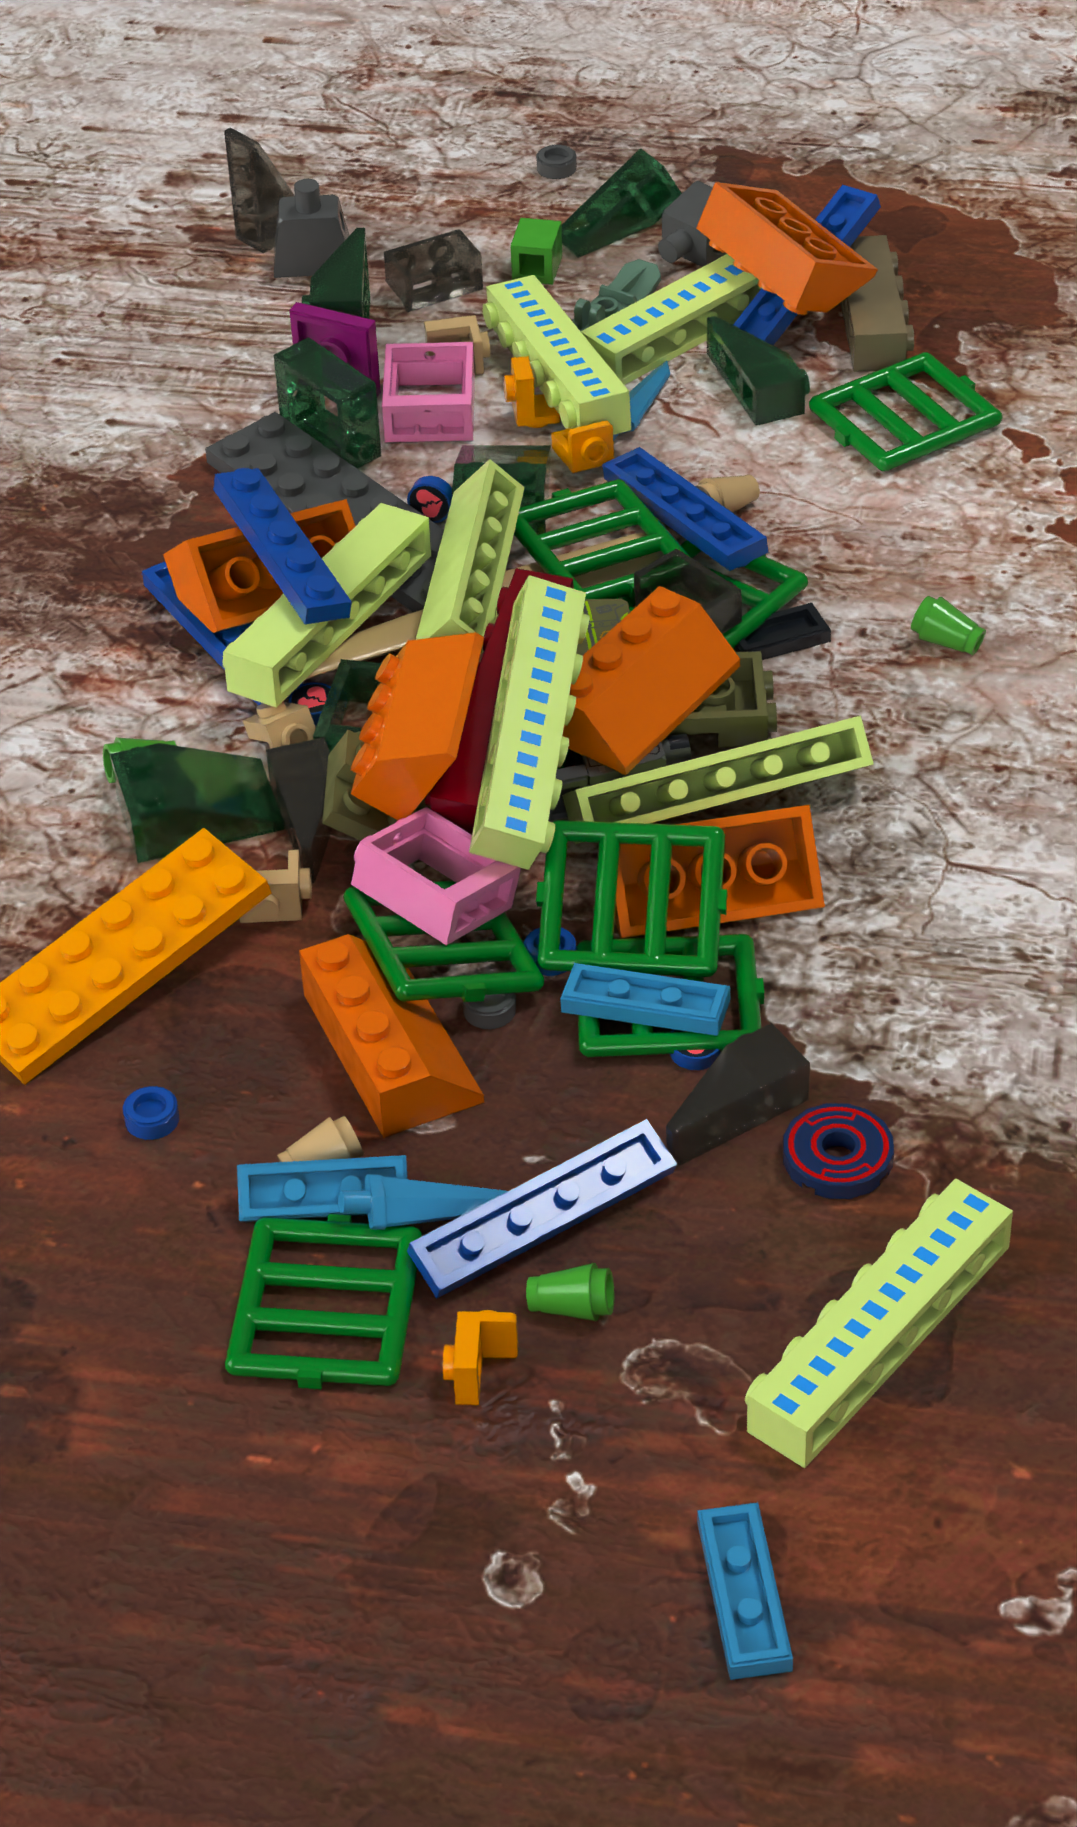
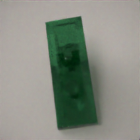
(621, 206)
(757, 373)

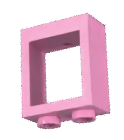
(428, 416)
(481, 888)

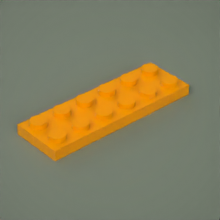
(122, 951)

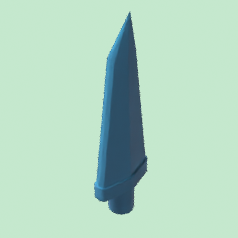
(645, 393)
(408, 1202)

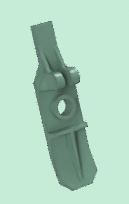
(631, 284)

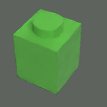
(536, 249)

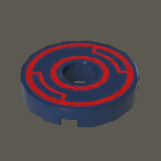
(844, 1127)

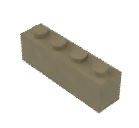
(876, 313)

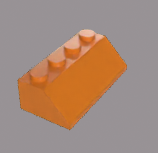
(782, 247)
(225, 578)
(646, 679)
(415, 721)
(766, 872)
(387, 1045)

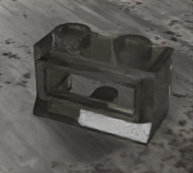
(434, 261)
(695, 581)

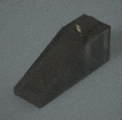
(254, 191)
(299, 787)
(742, 1089)

